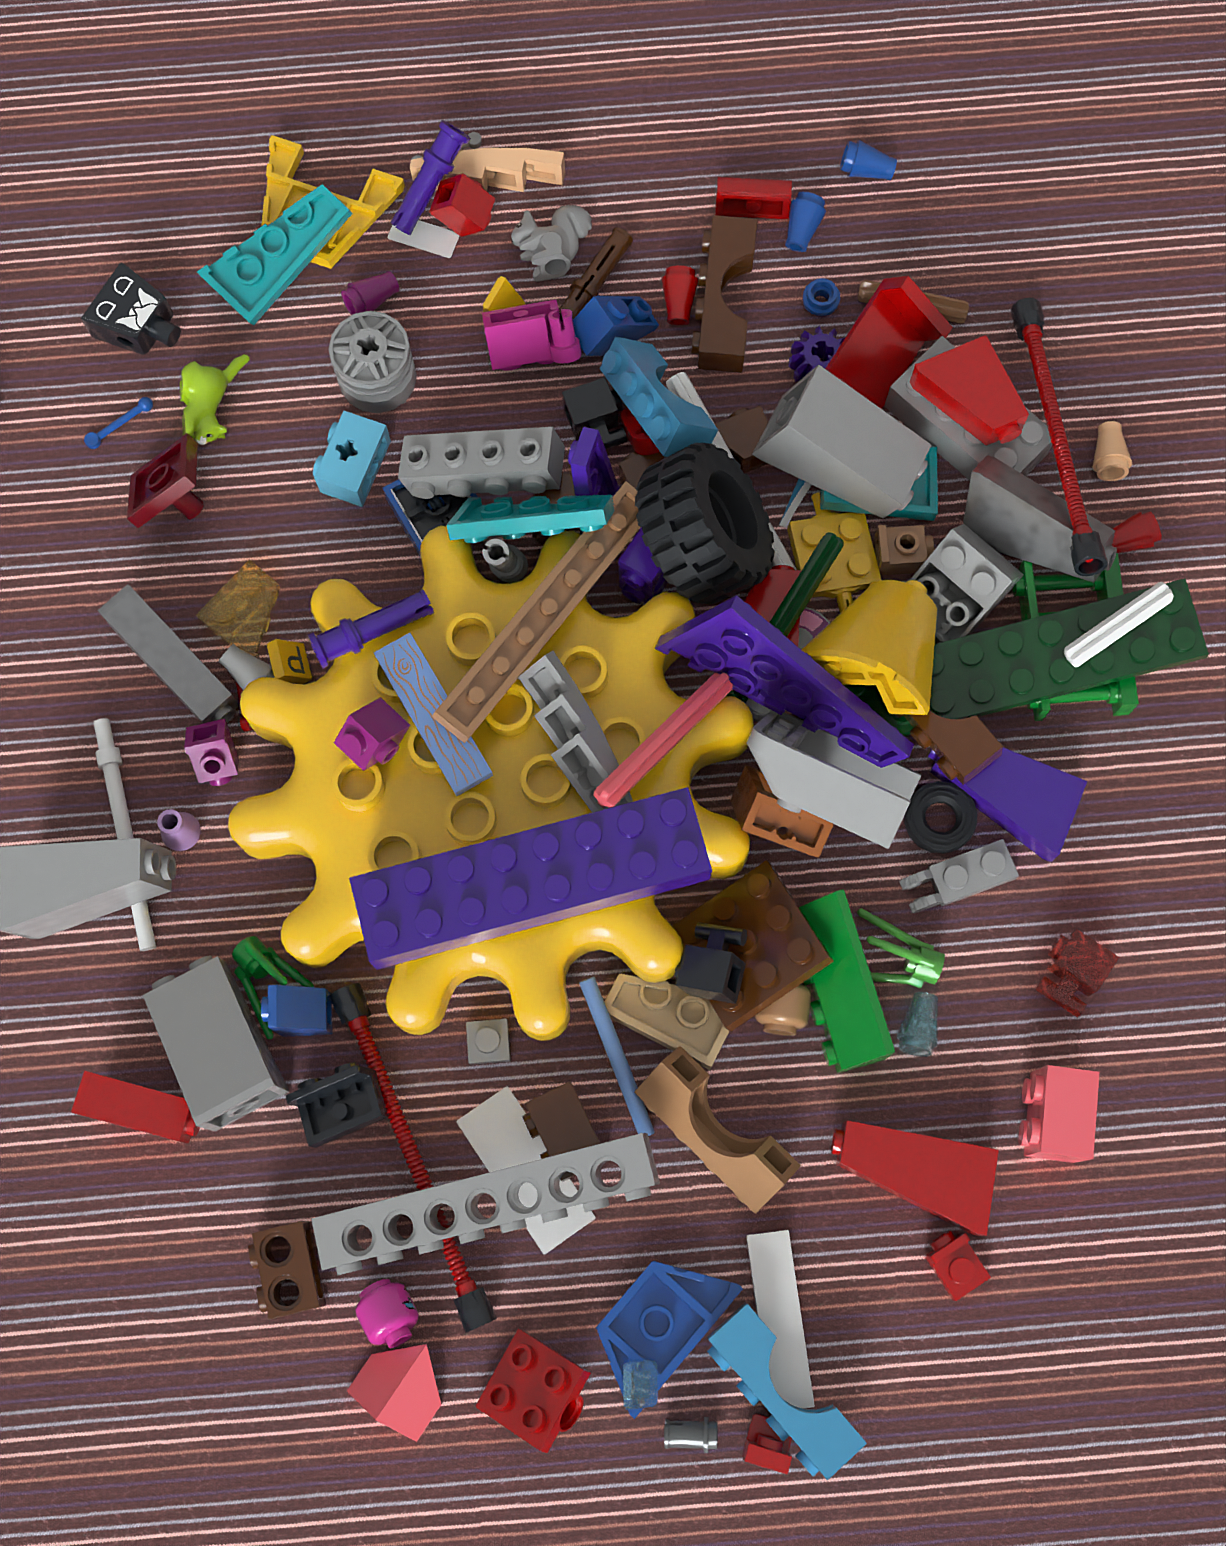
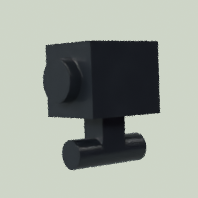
(596, 408)
(712, 970)

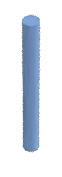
(616, 1055)

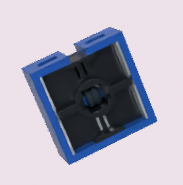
(421, 515)

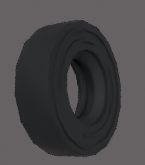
(952, 796)

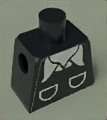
(130, 314)

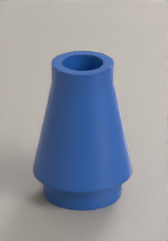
(866, 162)
(804, 219)

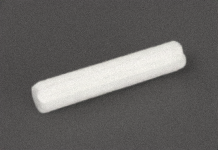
(1118, 624)

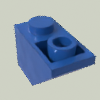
(611, 317)
(297, 1010)

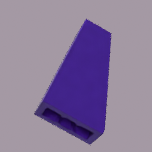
(1025, 799)

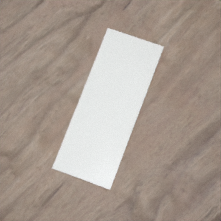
(503, 1142)

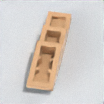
(505, 167)

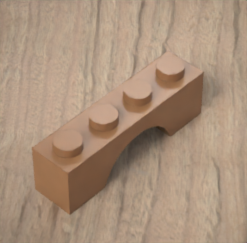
(747, 1166)

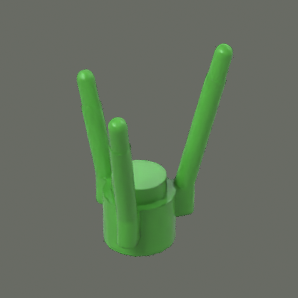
(920, 961)

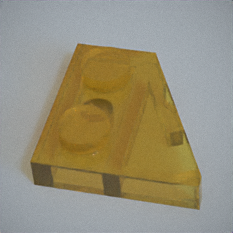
(242, 608)

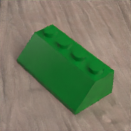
(845, 990)

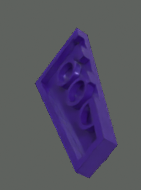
(591, 466)

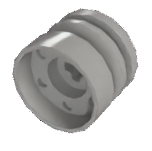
(373, 361)

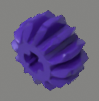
(810, 349)

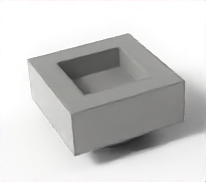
(488, 1041)

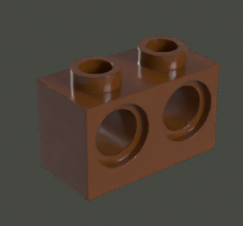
(299, 1267)

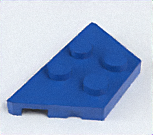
(663, 1318)

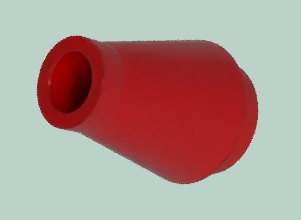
(679, 293)
(1137, 533)

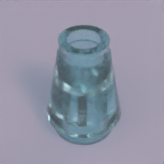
(920, 1026)

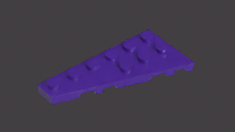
(783, 678)

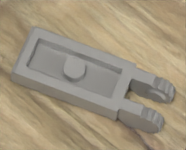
(963, 876)

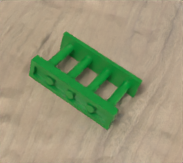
(1119, 694)

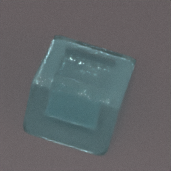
(640, 1384)

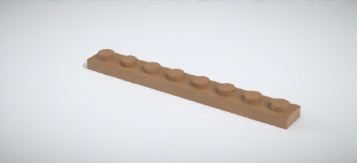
(538, 620)

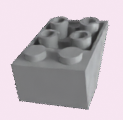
(965, 582)

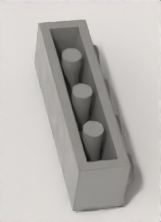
(482, 462)

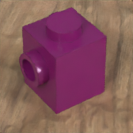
(372, 734)

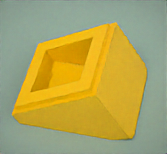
(502, 296)

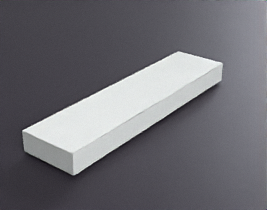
(780, 1311)

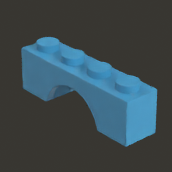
(668, 420)
(821, 1433)

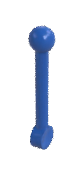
(93, 439)

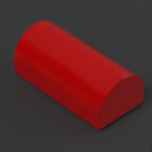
(753, 198)

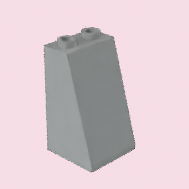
(843, 444)
(75, 882)
(213, 1044)

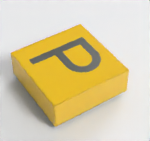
(289, 661)

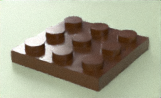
(779, 944)

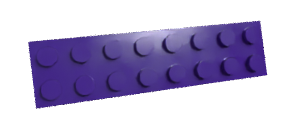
(530, 878)

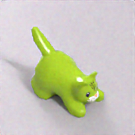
(202, 392)

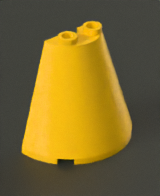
(884, 642)

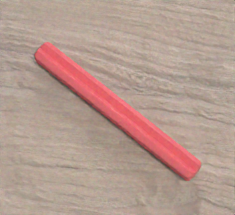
(662, 740)

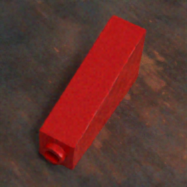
(927, 1171)

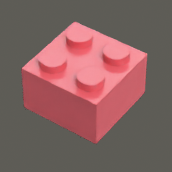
(1060, 1114)

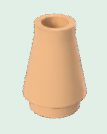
(1111, 453)

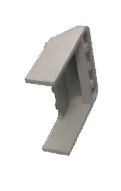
(829, 781)

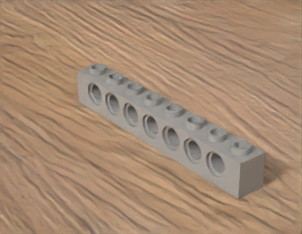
(337, 1231)

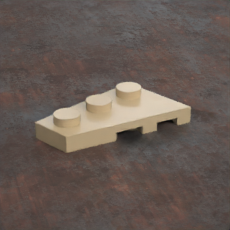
(667, 1017)

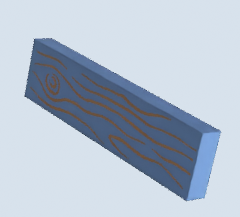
(421, 697)

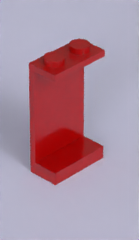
(887, 338)

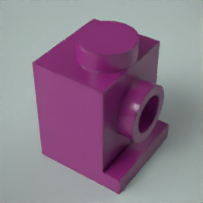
(212, 752)

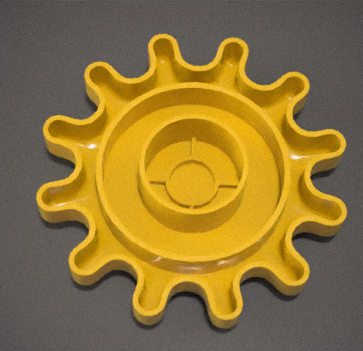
(407, 810)

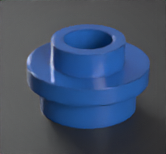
(824, 288)

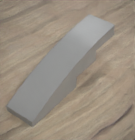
(572, 727)

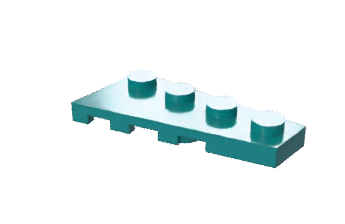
(270, 260)
(478, 521)

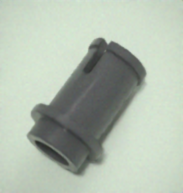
(691, 1434)

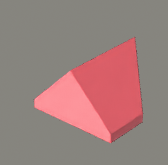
(399, 1389)

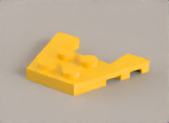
(284, 191)

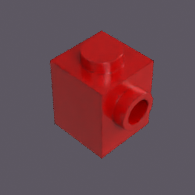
(462, 205)

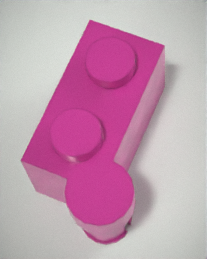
(530, 335)

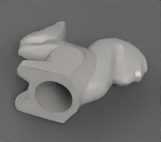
(553, 245)

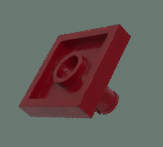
(165, 482)

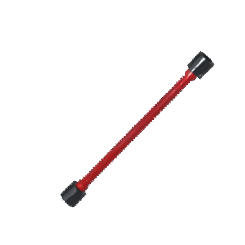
(1086, 549)
(352, 1008)

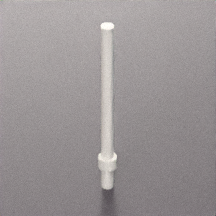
(109, 760)

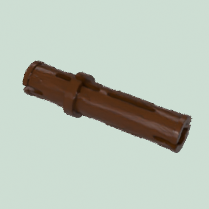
(597, 272)

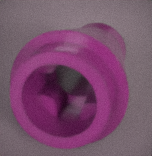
(369, 292)

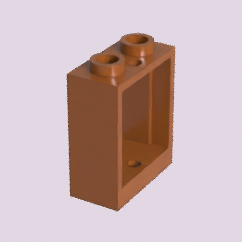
(762, 816)

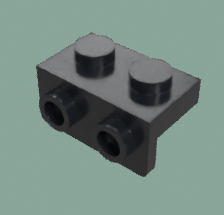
(339, 1103)

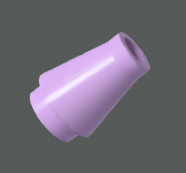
(183, 835)

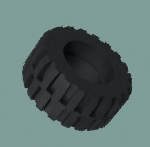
(704, 523)

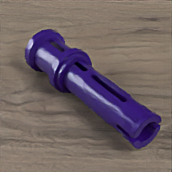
(437, 163)
(351, 635)

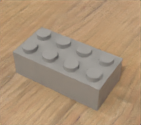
(955, 442)

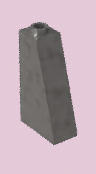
(1025, 518)
(168, 657)

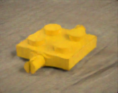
(855, 563)

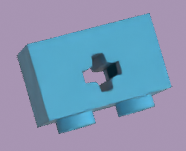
(354, 477)

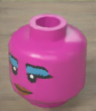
(386, 1313)

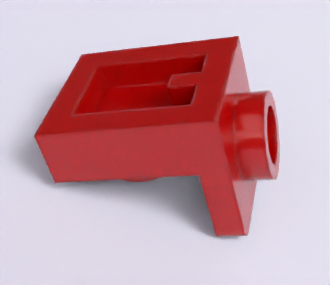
(956, 1264)
(765, 1447)

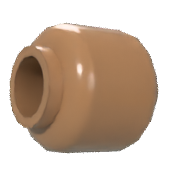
(787, 1013)

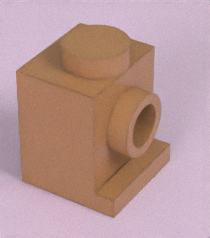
(894, 558)

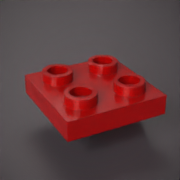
(534, 1391)

